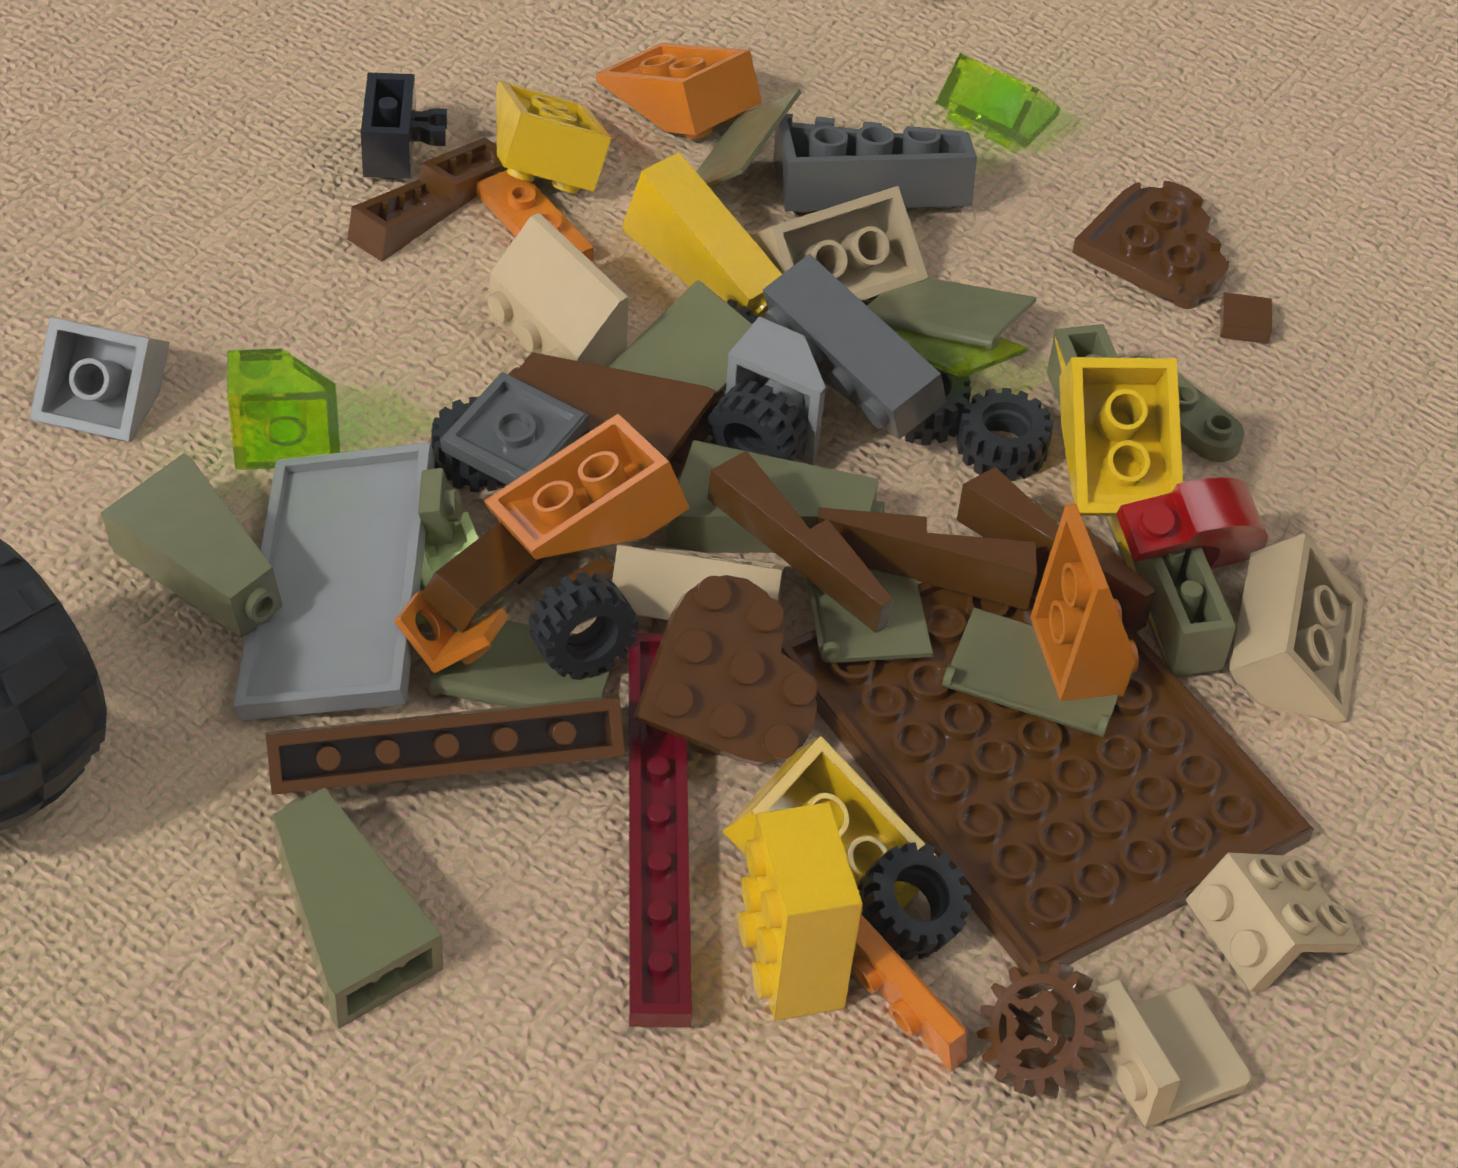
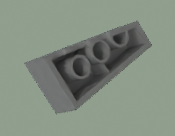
(835, 165)
(855, 348)

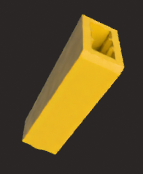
(696, 235)

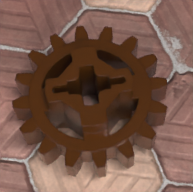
(1067, 1019)

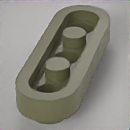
(1205, 425)

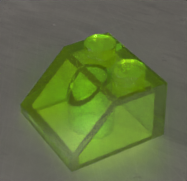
(996, 103)
(278, 408)

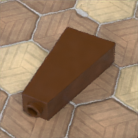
(658, 408)

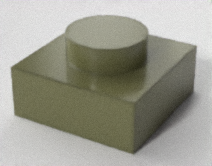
(438, 506)

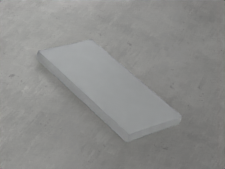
(345, 567)

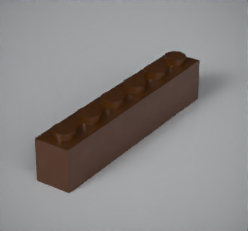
(444, 744)

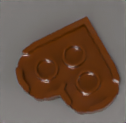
(1157, 243)
(725, 677)

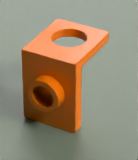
(448, 645)

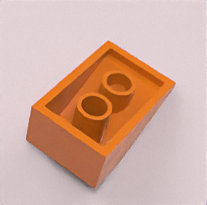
(685, 86)
(591, 494)
(1080, 619)

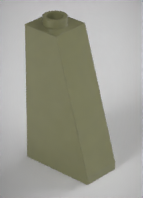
(803, 486)
(194, 546)
(354, 912)

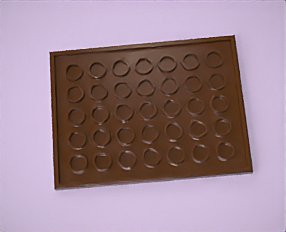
(1049, 823)

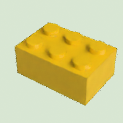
(799, 911)

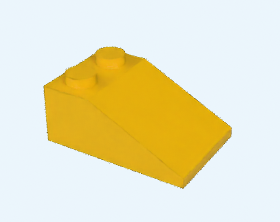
(549, 138)
(1120, 430)
(863, 819)

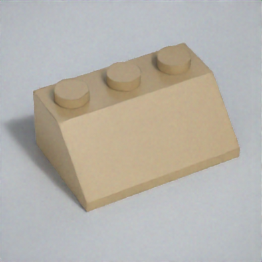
(859, 242)
(558, 298)
(658, 576)
(1297, 631)

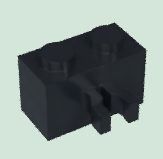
(393, 125)

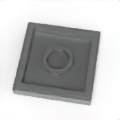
(513, 429)

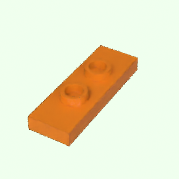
(517, 200)
(911, 1001)

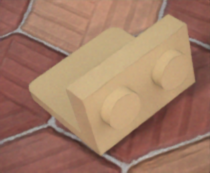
(1268, 913)
(1168, 1052)

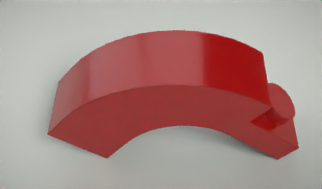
(1196, 514)

